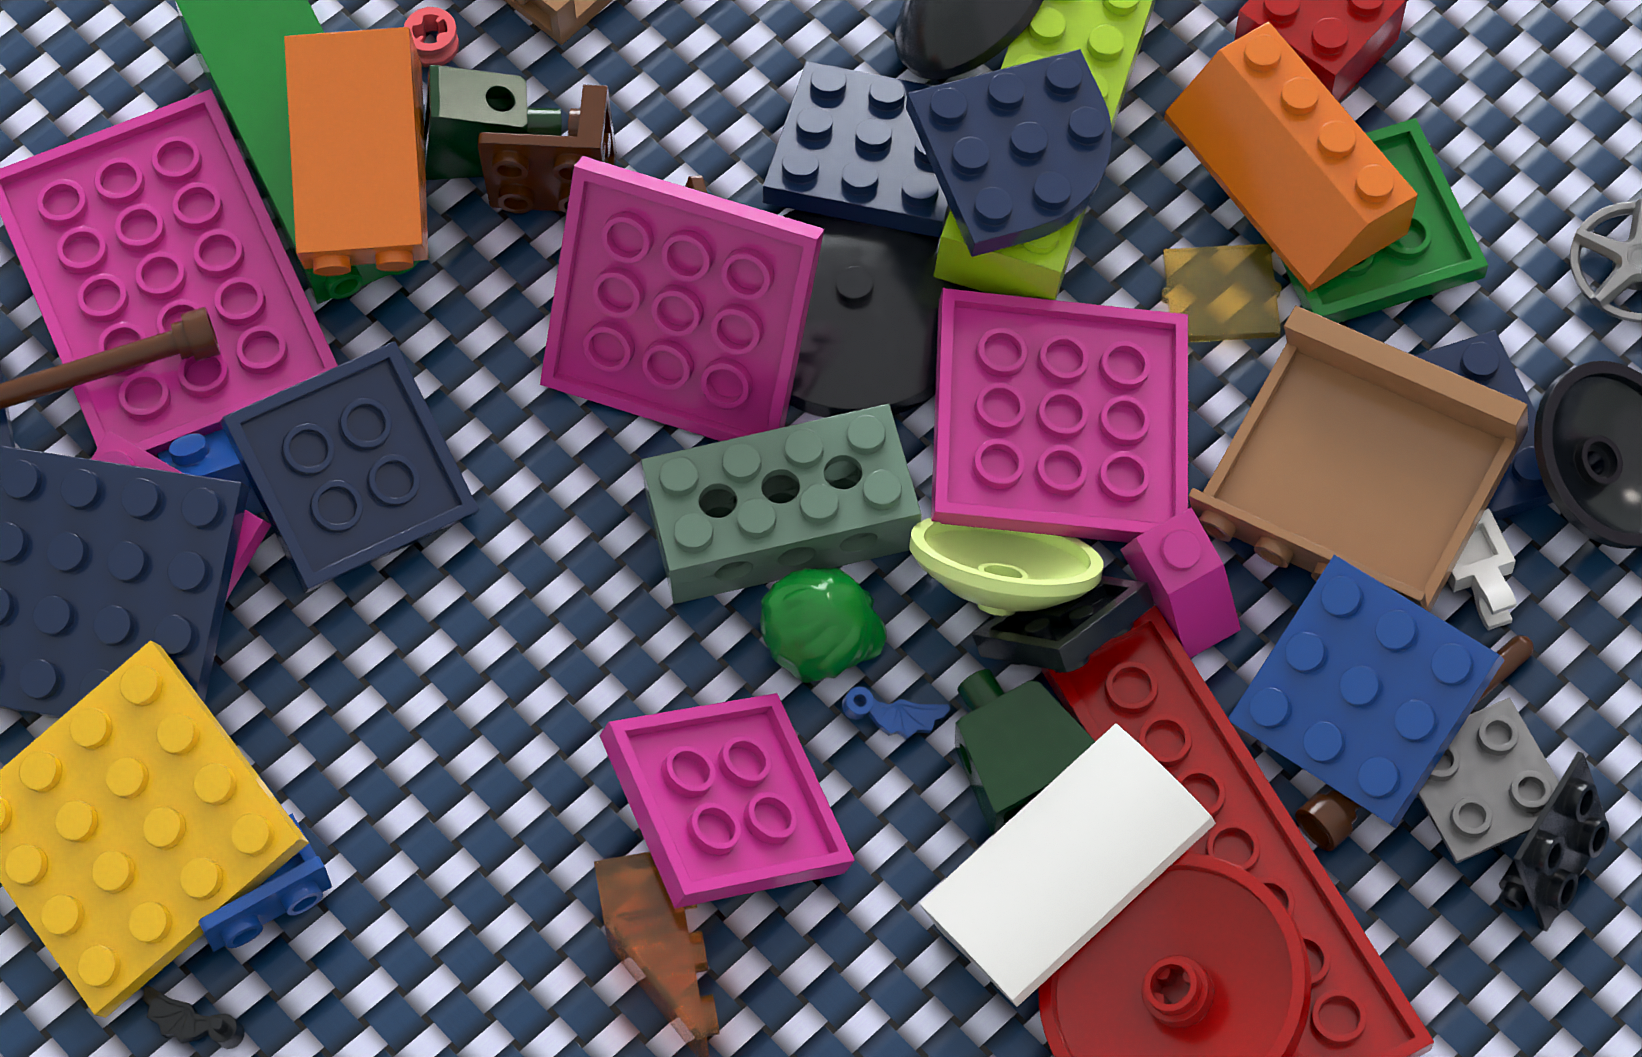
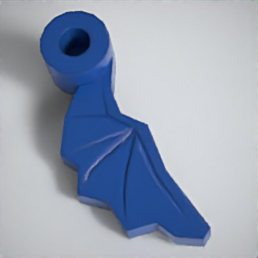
(899, 717)

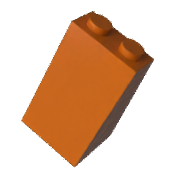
(357, 149)

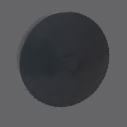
(869, 319)

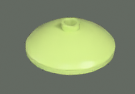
(1006, 568)

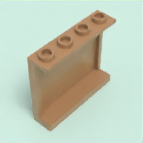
(1362, 460)

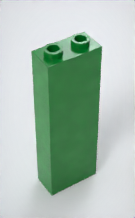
(246, 66)

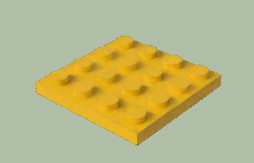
(134, 828)

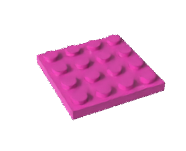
(678, 303)
(1059, 416)

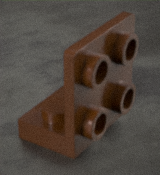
(537, 170)

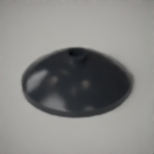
(957, 35)
(1593, 450)

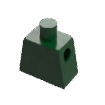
(472, 102)
(1013, 743)

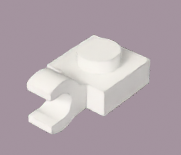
(1482, 568)

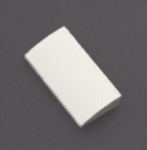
(1066, 864)

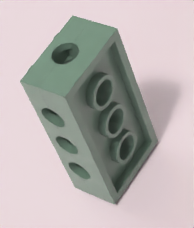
(781, 503)

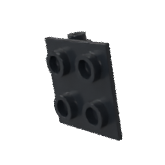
(1557, 847)

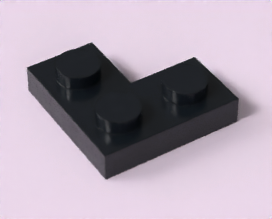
(1068, 634)

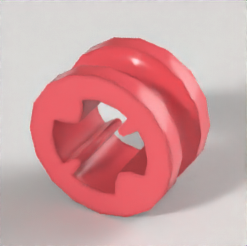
(447, 40)

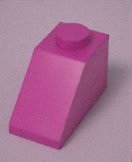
(1185, 581)

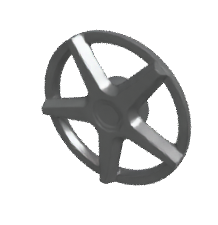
(1625, 257)

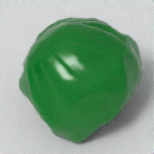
(820, 623)

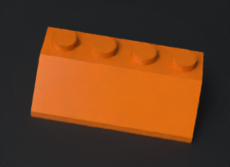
(1292, 158)

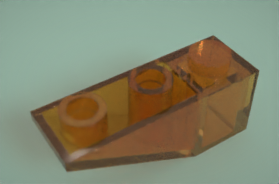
(656, 945)

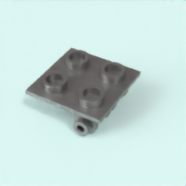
(1488, 783)

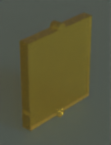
(1223, 291)

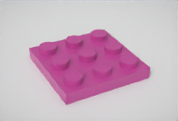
(726, 799)

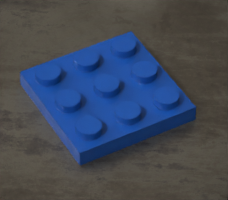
(1365, 690)

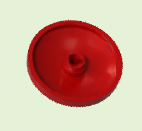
(1185, 971)

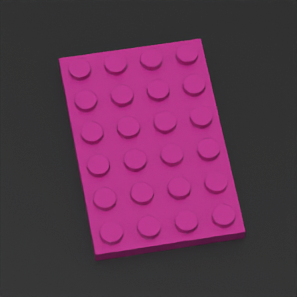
(146, 228)

